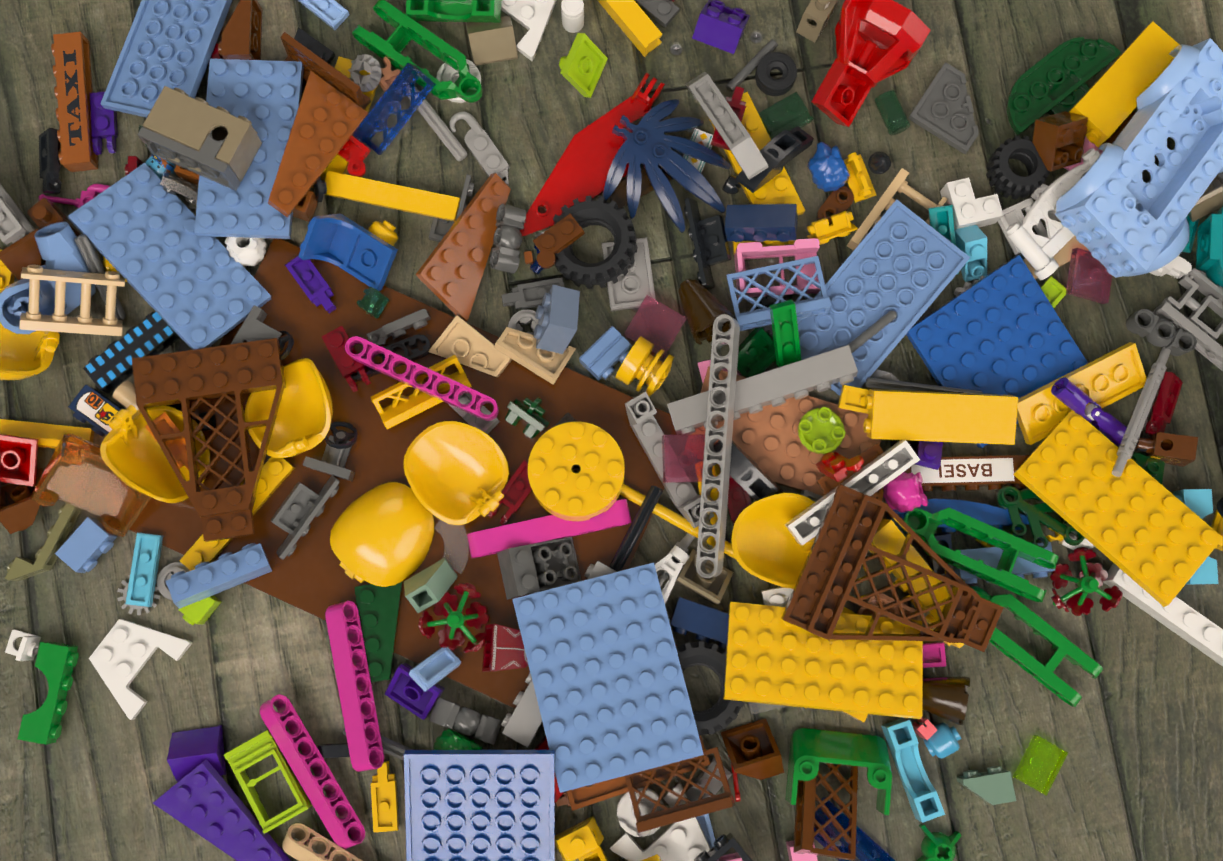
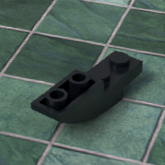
(777, 154)
(748, 474)

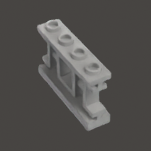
(12, 220)
(1204, 335)

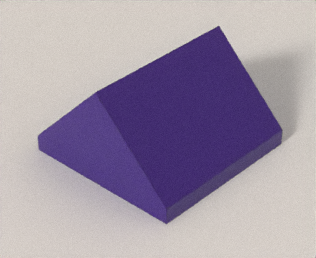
(410, 695)
(193, 747)

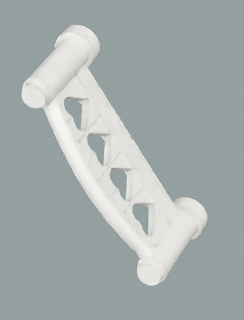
(1039, 249)

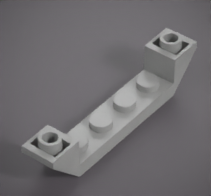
(727, 125)
(648, 432)

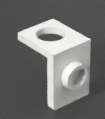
(28, 647)

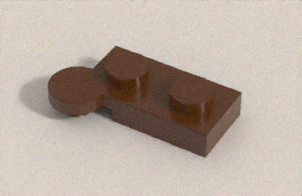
(556, 240)

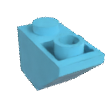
(974, 244)

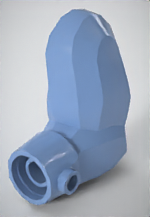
(61, 252)

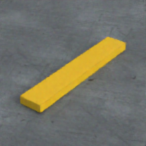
(392, 196)

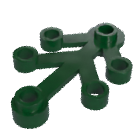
(1035, 515)

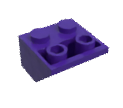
(721, 26)

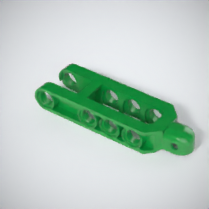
(407, 29)
(925, 525)
(1061, 645)

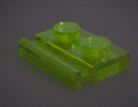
(1040, 764)

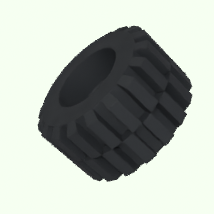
(1005, 179)

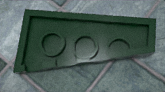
(378, 617)

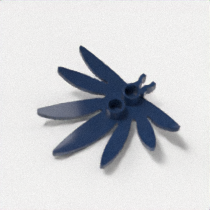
(651, 147)

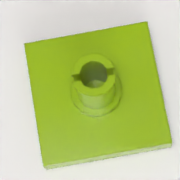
(583, 65)

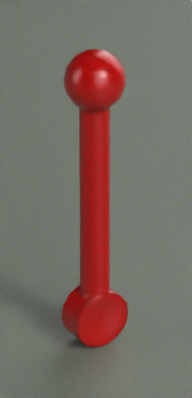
(736, 786)

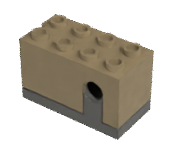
(200, 137)

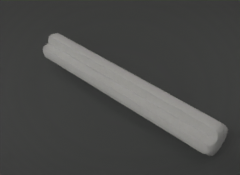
(441, 129)

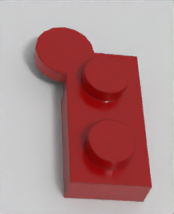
(355, 153)
(835, 465)

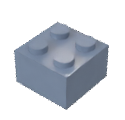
(557, 319)

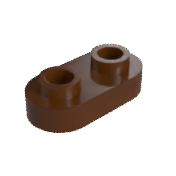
(835, 204)

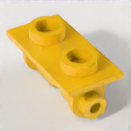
(859, 179)
(840, 227)

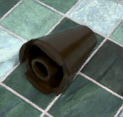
(701, 310)
(946, 697)

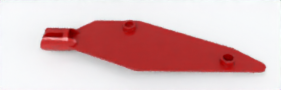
(587, 160)

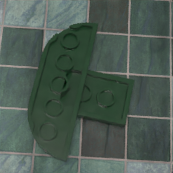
(1057, 80)

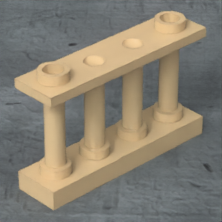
(900, 185)
(59, 320)

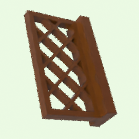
(312, 62)
(684, 811)
(806, 820)

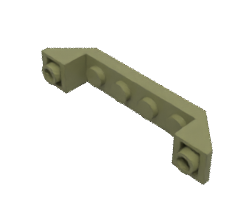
(24, 568)

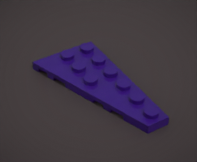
(218, 815)

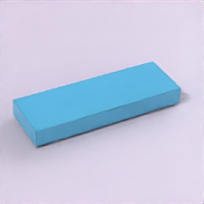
(144, 570)

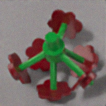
(1090, 579)
(450, 608)

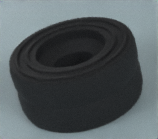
(777, 61)

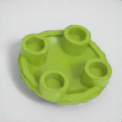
(821, 430)

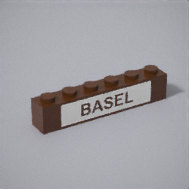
(972, 473)

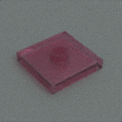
(1088, 277)
(656, 324)
(683, 458)

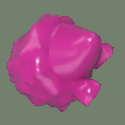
(905, 492)

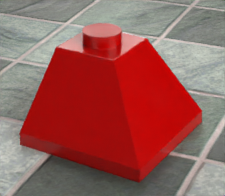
(18, 459)

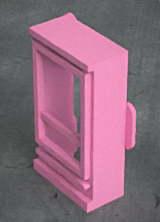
(801, 249)

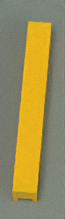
(634, 24)

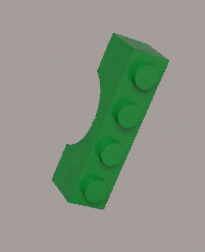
(454, 10)
(57, 664)

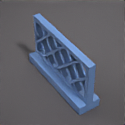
(762, 316)

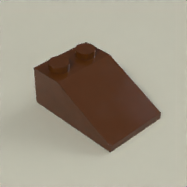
(243, 32)

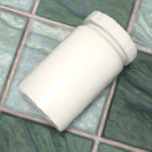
(572, 15)

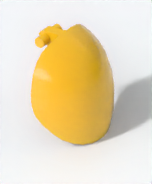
(26, 354)
(302, 413)
(140, 460)
(456, 471)
(383, 535)
(766, 545)

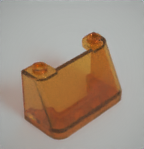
(84, 480)

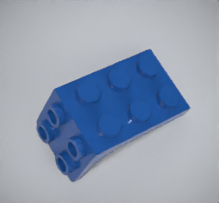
(350, 247)

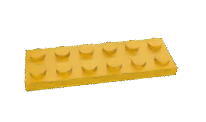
(780, 188)
(1103, 380)

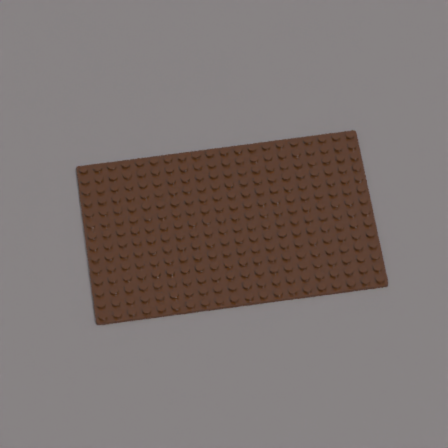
(312, 573)

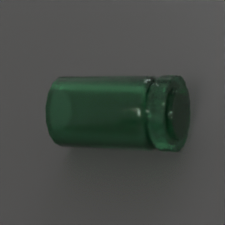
(892, 112)

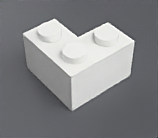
(967, 209)

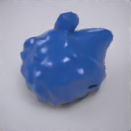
(828, 168)

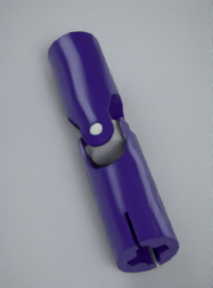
(1077, 401)

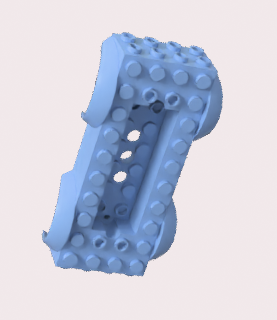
(1141, 224)

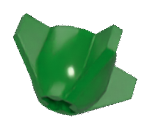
(938, 846)

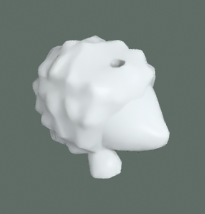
(246, 250)

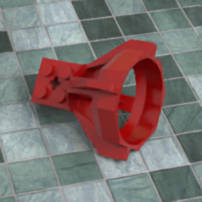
(871, 45)

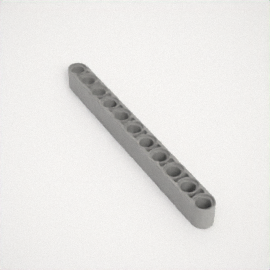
(723, 457)

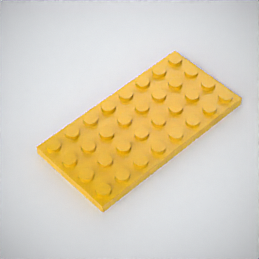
(1124, 516)
(792, 667)

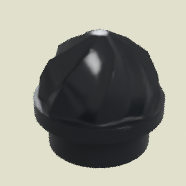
(879, 163)

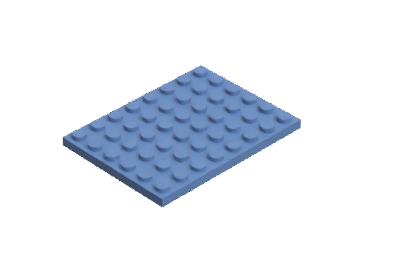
(607, 677)

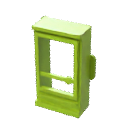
(253, 752)

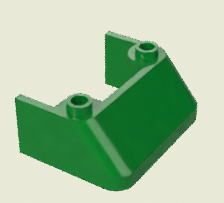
(813, 746)

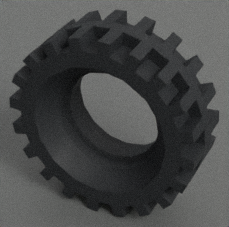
(618, 223)
(714, 658)

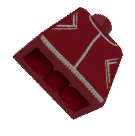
(503, 649)

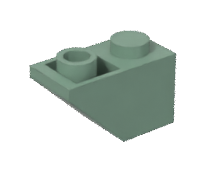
(429, 585)
(991, 786)

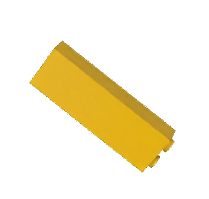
(1116, 90)
(941, 416)

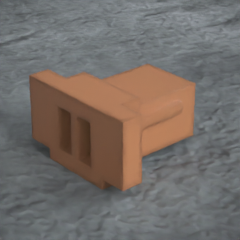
(563, 800)

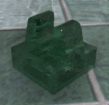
(373, 302)

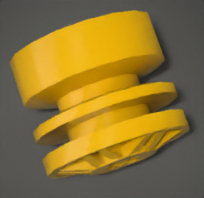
(645, 367)

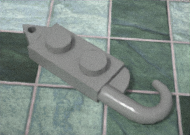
(482, 147)

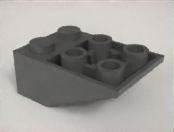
(538, 567)

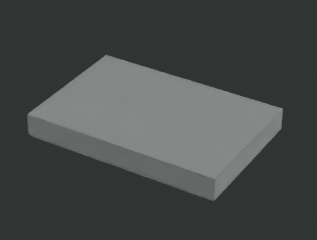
(636, 284)

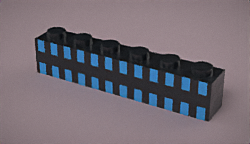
(143, 340)

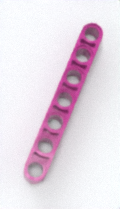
(410, 376)
(544, 529)
(354, 686)
(323, 777)

